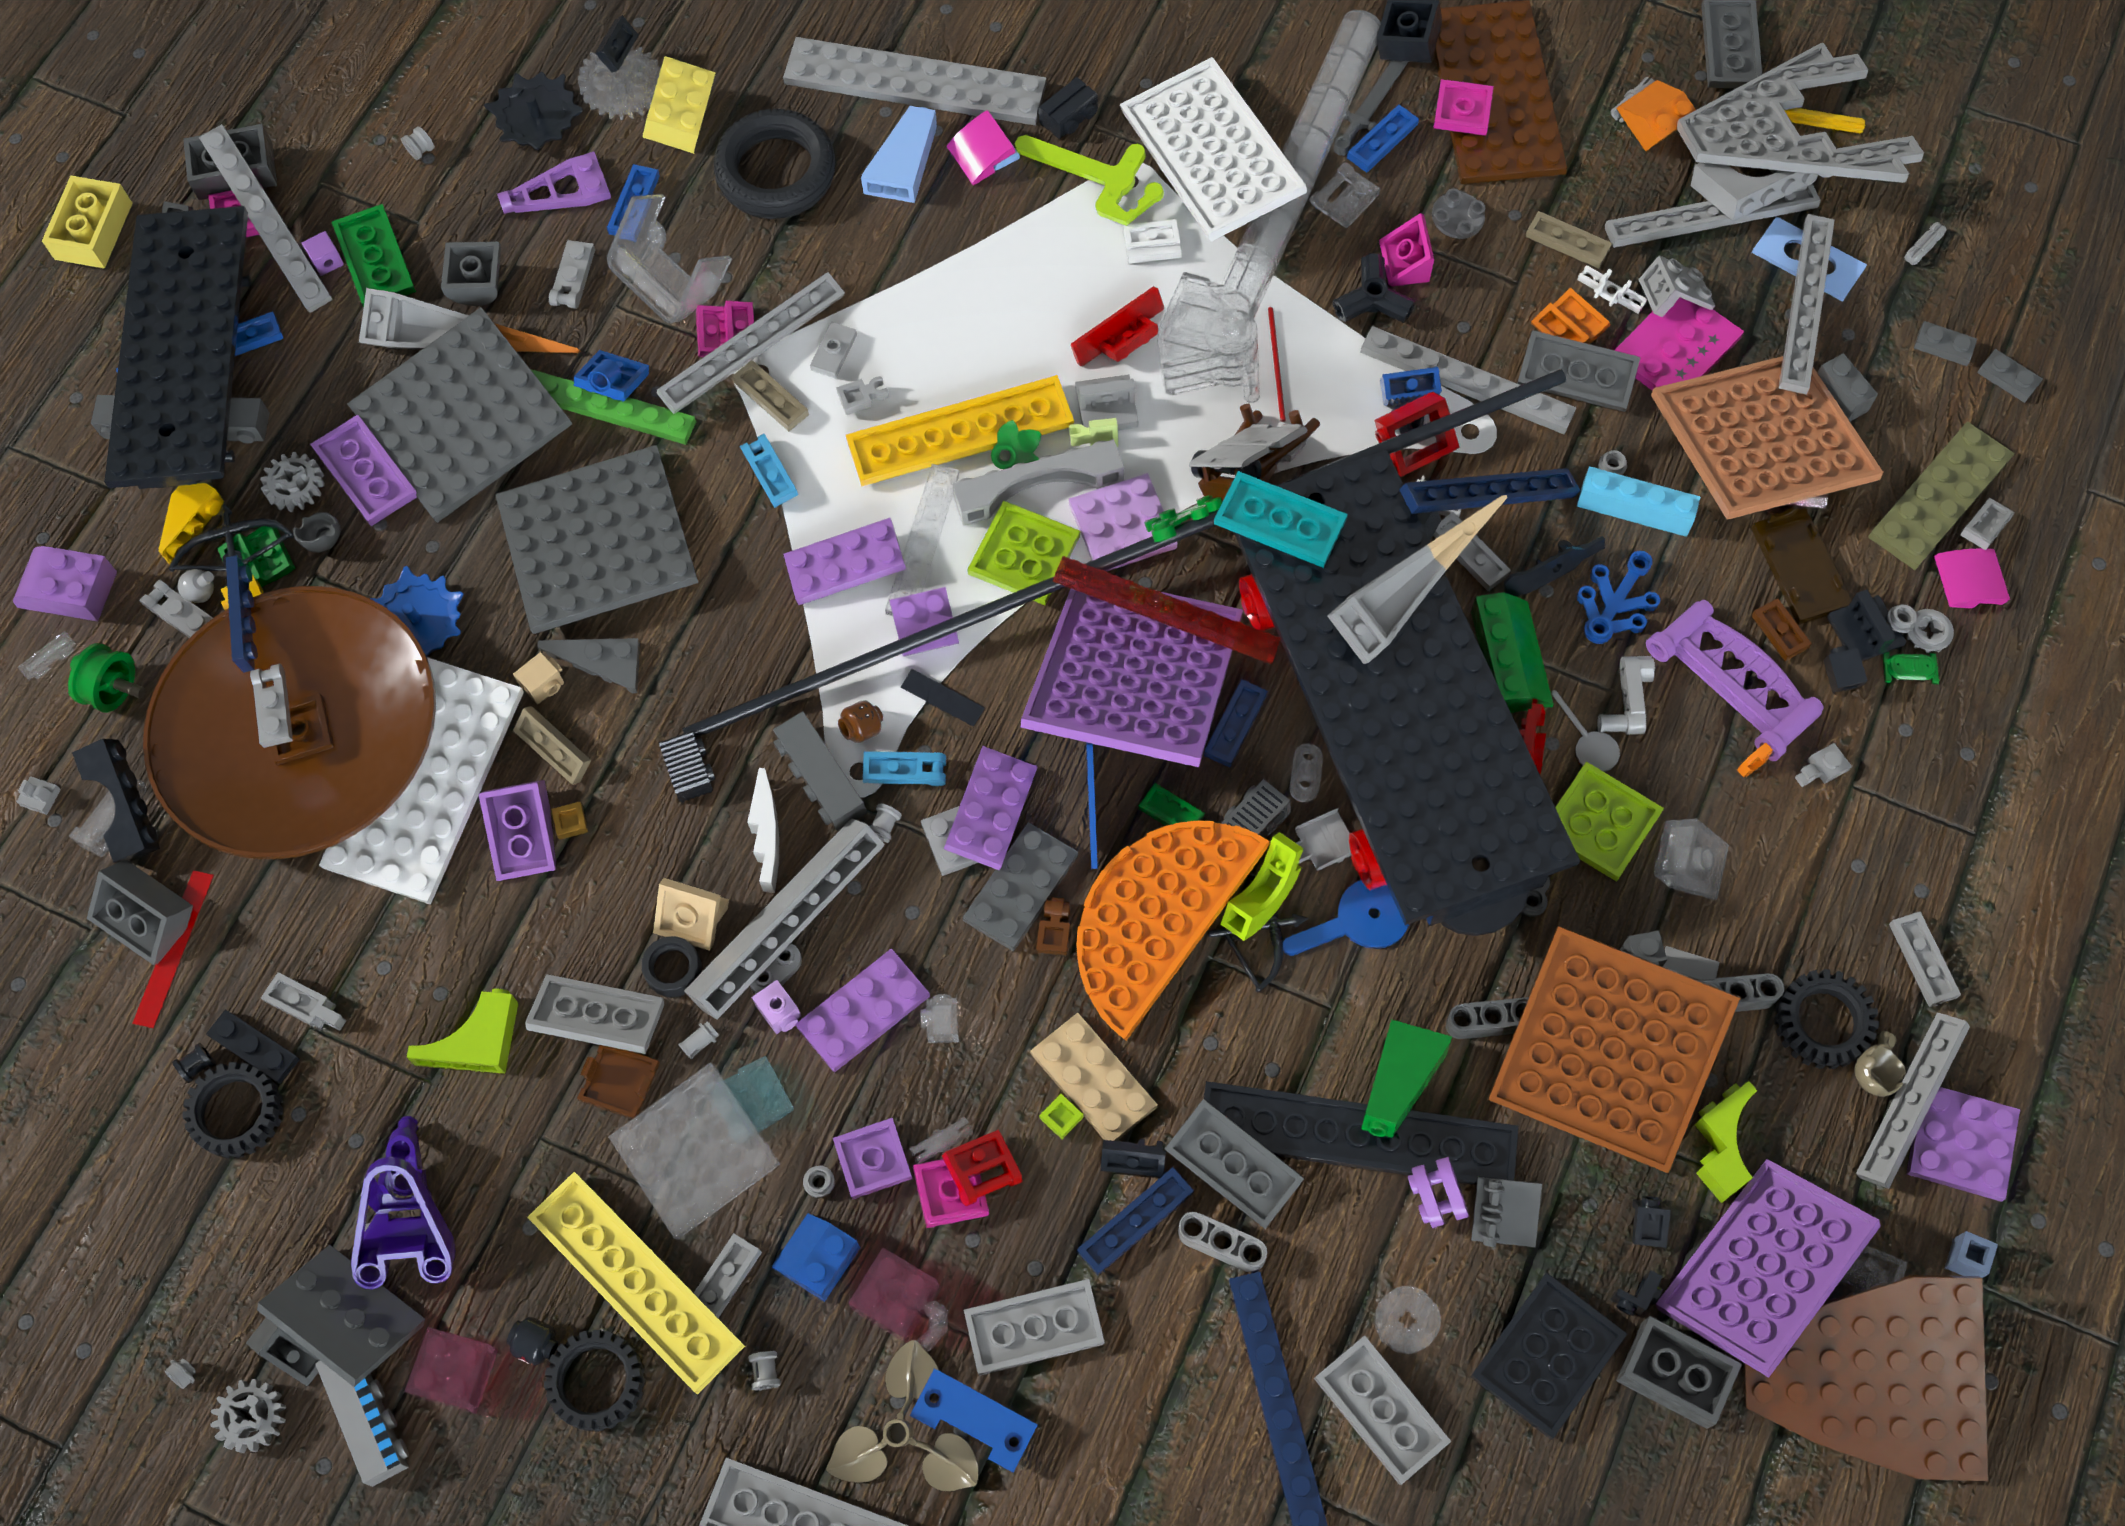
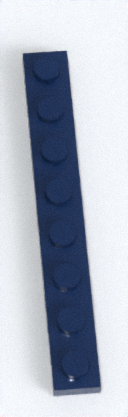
(1482, 490)
(1277, 1401)

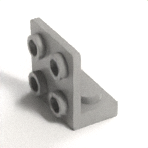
(1669, 280)

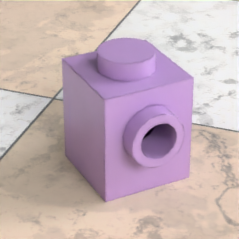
(777, 1007)

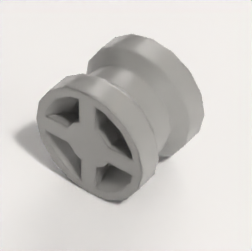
(417, 143)

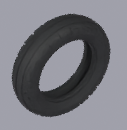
(774, 125)

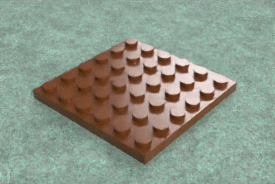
(1613, 1048)

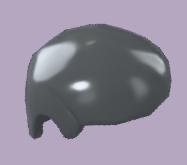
(318, 532)

